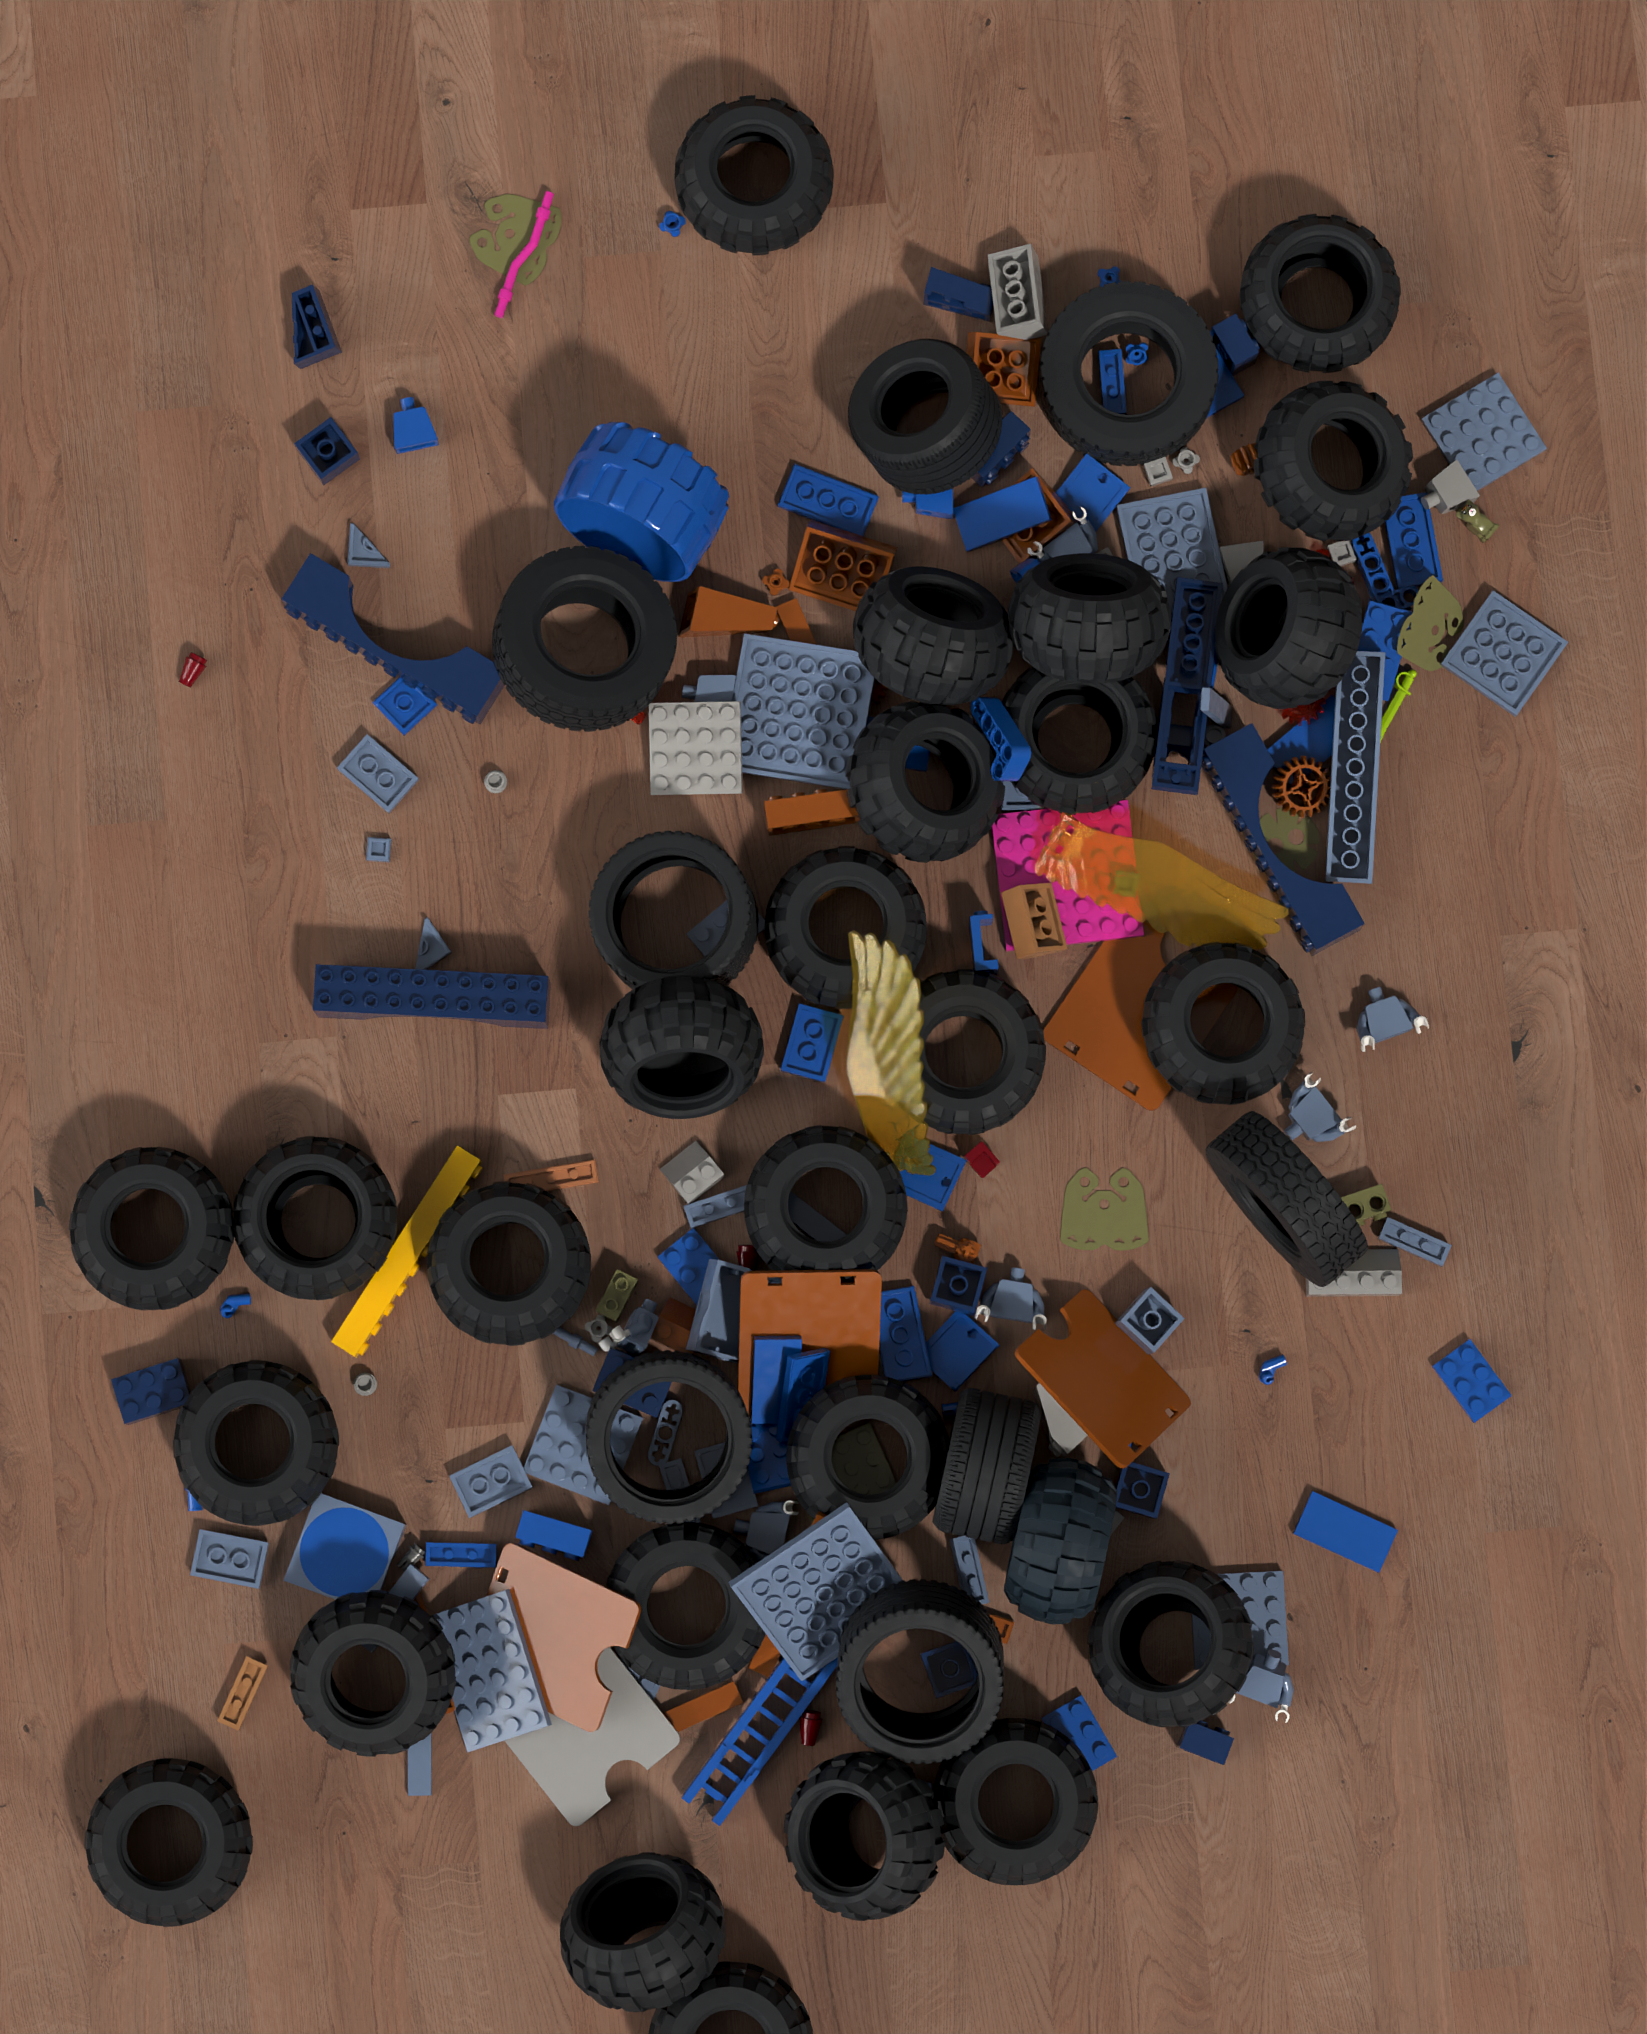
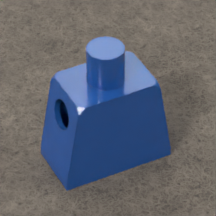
(412, 428)
(932, 504)

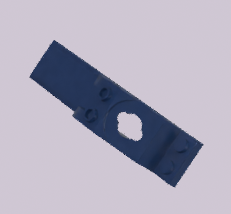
(1187, 671)

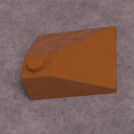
(1007, 365)
(1043, 533)

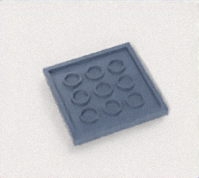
(1484, 432)
(1504, 653)
(561, 1449)
(1265, 1603)

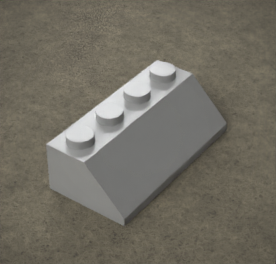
(1017, 293)
(1371, 1275)

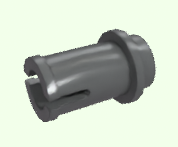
(411, 1557)

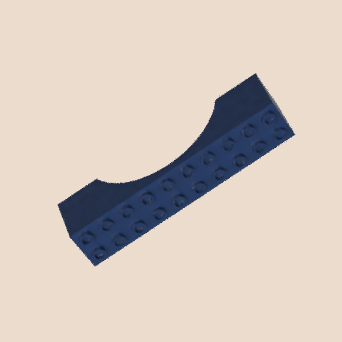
(325, 601)
(1317, 910)
(398, 992)

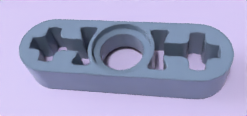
(664, 1414)

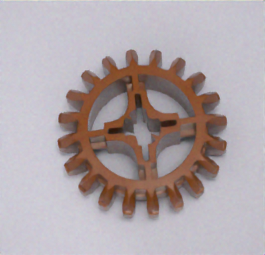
(1305, 795)

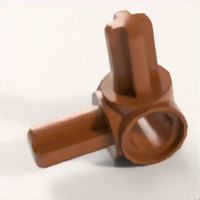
(963, 1250)

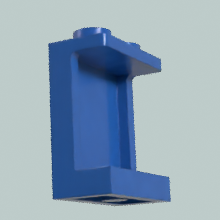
(980, 918)

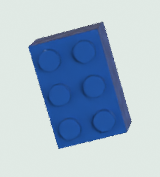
(553, 1535)

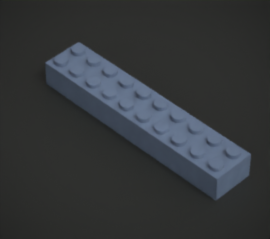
(1355, 770)

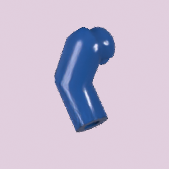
(233, 1302)
(1269, 1367)

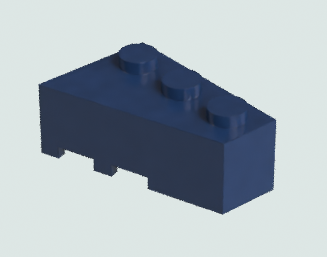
(958, 295)
(313, 331)

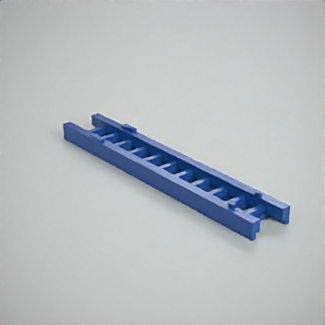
(771, 1745)

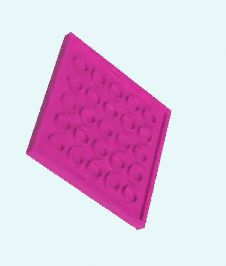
(1019, 843)

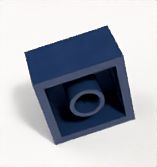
(1235, 344)
(327, 451)
(958, 1285)
(1141, 1490)
(949, 1669)
(1206, 1742)

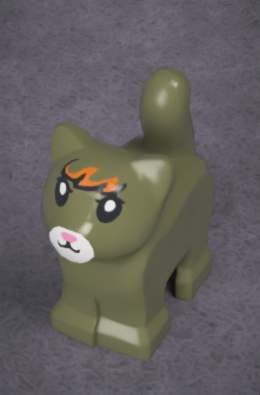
(1476, 521)

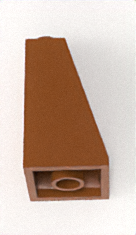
(719, 613)

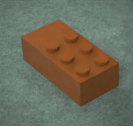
(808, 811)

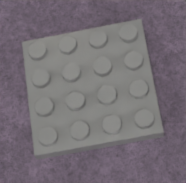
(695, 748)

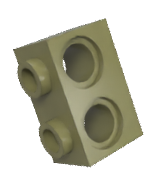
(1361, 1200)
(617, 1295)

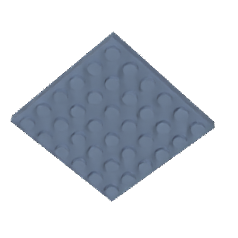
(800, 709)
(813, 1587)

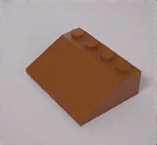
(839, 565)

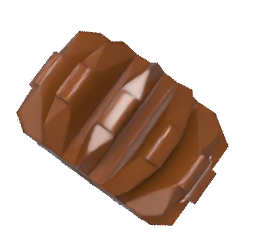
(1243, 459)

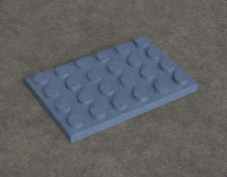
(1173, 539)
(494, 1672)

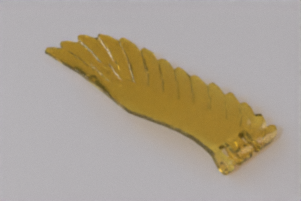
(1157, 886)
(887, 1051)

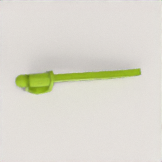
(1398, 698)

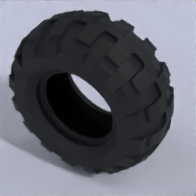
(1022, 1047)
(734, 1641)

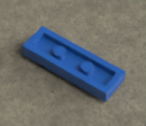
(1112, 380)
(461, 1555)

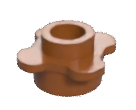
(776, 588)

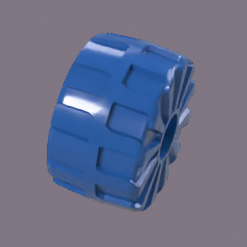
(642, 500)

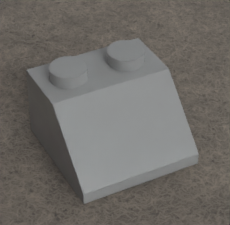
(692, 1172)

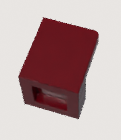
(981, 1160)

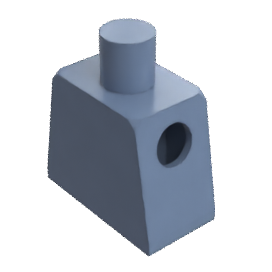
(711, 689)

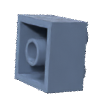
(1149, 1320)

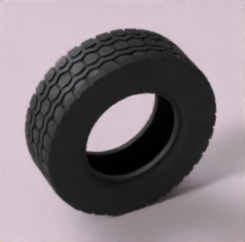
(1138, 311)
(603, 582)
(1287, 1198)

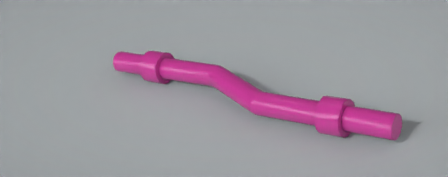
(542, 215)

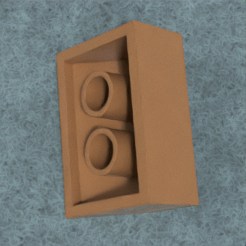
(1034, 920)

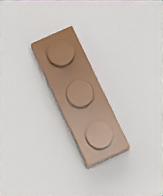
(242, 1693)

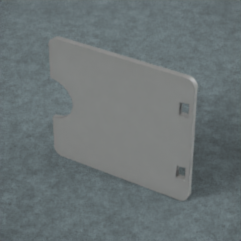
(575, 1763)

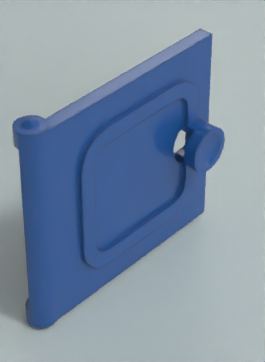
(1093, 495)
(929, 1188)
(954, 1353)

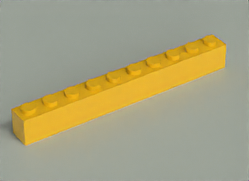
(405, 1253)

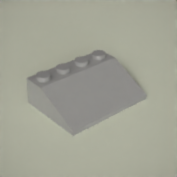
(1060, 1429)

